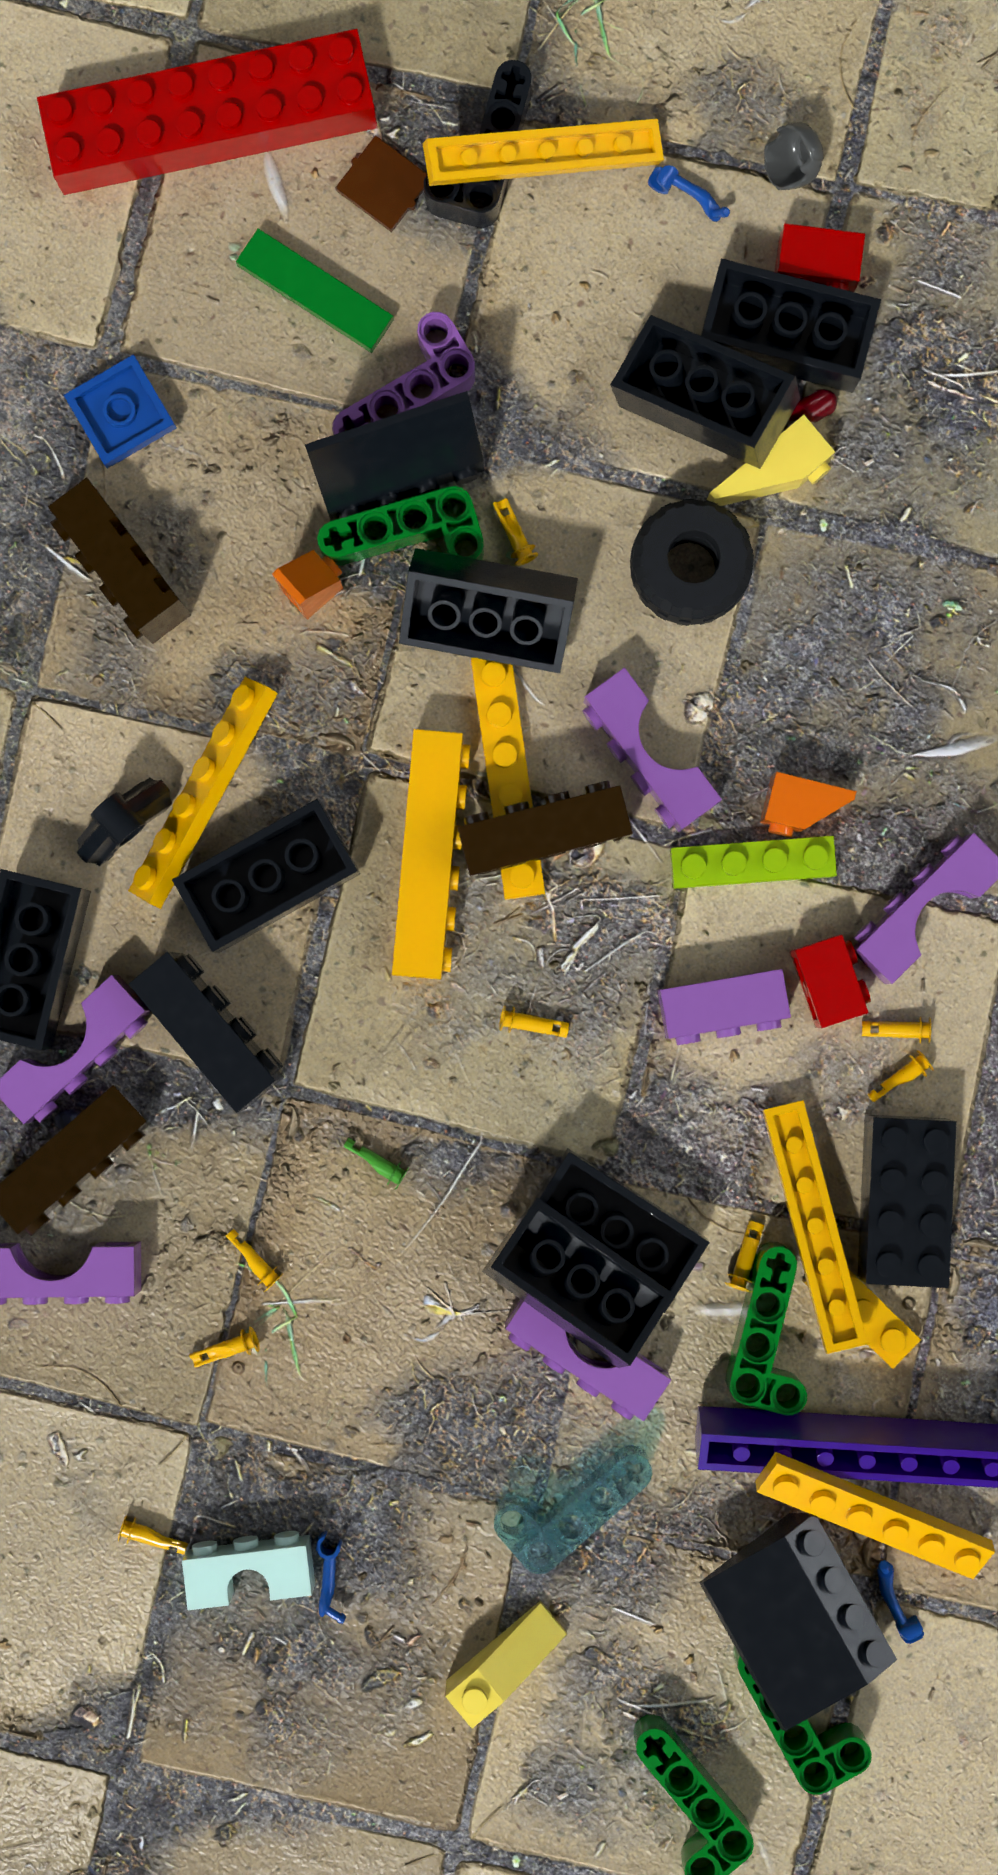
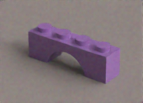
(679, 793)
(891, 944)
(110, 1014)
(109, 1272)
(630, 1388)

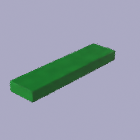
(314, 290)

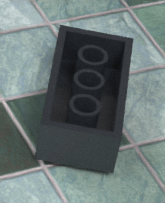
(792, 324)
(706, 391)
(487, 610)
(266, 876)
(37, 953)
(207, 1030)
(906, 1201)
(624, 1221)

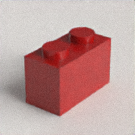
(821, 255)
(830, 981)

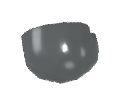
(793, 156)

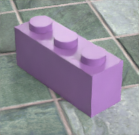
(724, 1006)

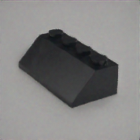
(579, 1283)

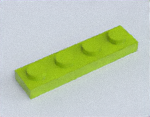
(753, 862)

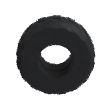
(699, 524)

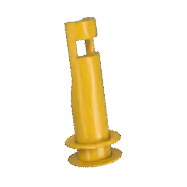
(514, 532)
(531, 1023)
(899, 1029)
(905, 1074)
(746, 1258)
(256, 1263)
(228, 1348)
(146, 1535)

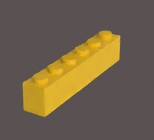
(428, 854)

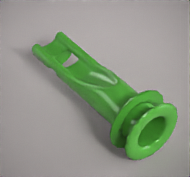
(380, 1164)

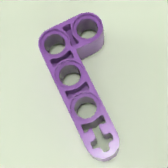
(432, 373)

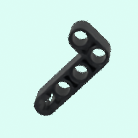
(458, 204)

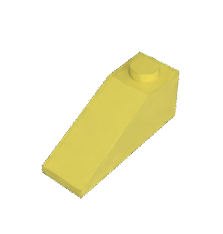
(795, 458)
(503, 1664)

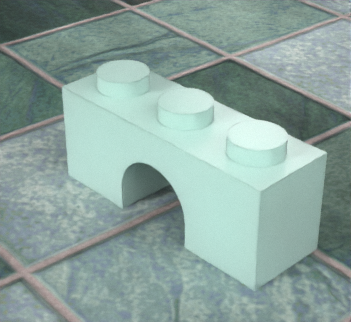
(282, 1561)

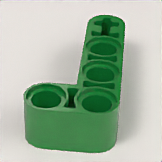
(398, 534)
(770, 1324)
(811, 1747)
(687, 1792)

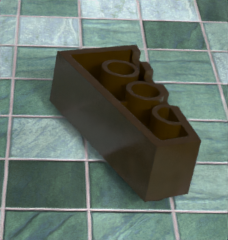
(118, 561)
(545, 829)
(68, 1160)

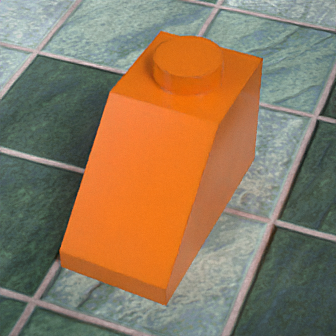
(309, 582)
(798, 803)

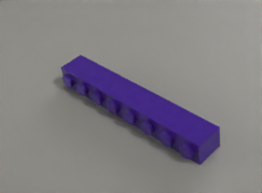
(850, 1445)

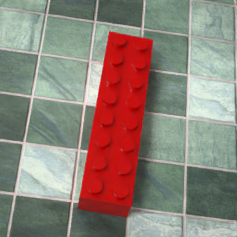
(207, 112)

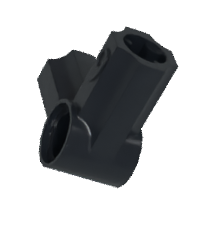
(121, 819)

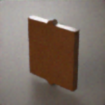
(382, 184)

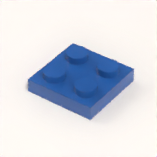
(120, 411)

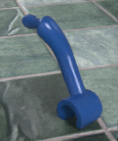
(663, 179)
(328, 1579)
(908, 1628)

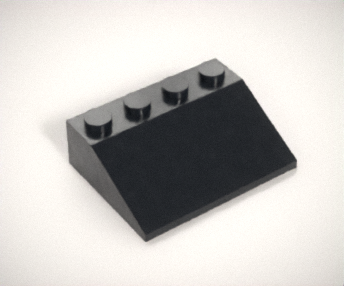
(398, 457)
(798, 1619)

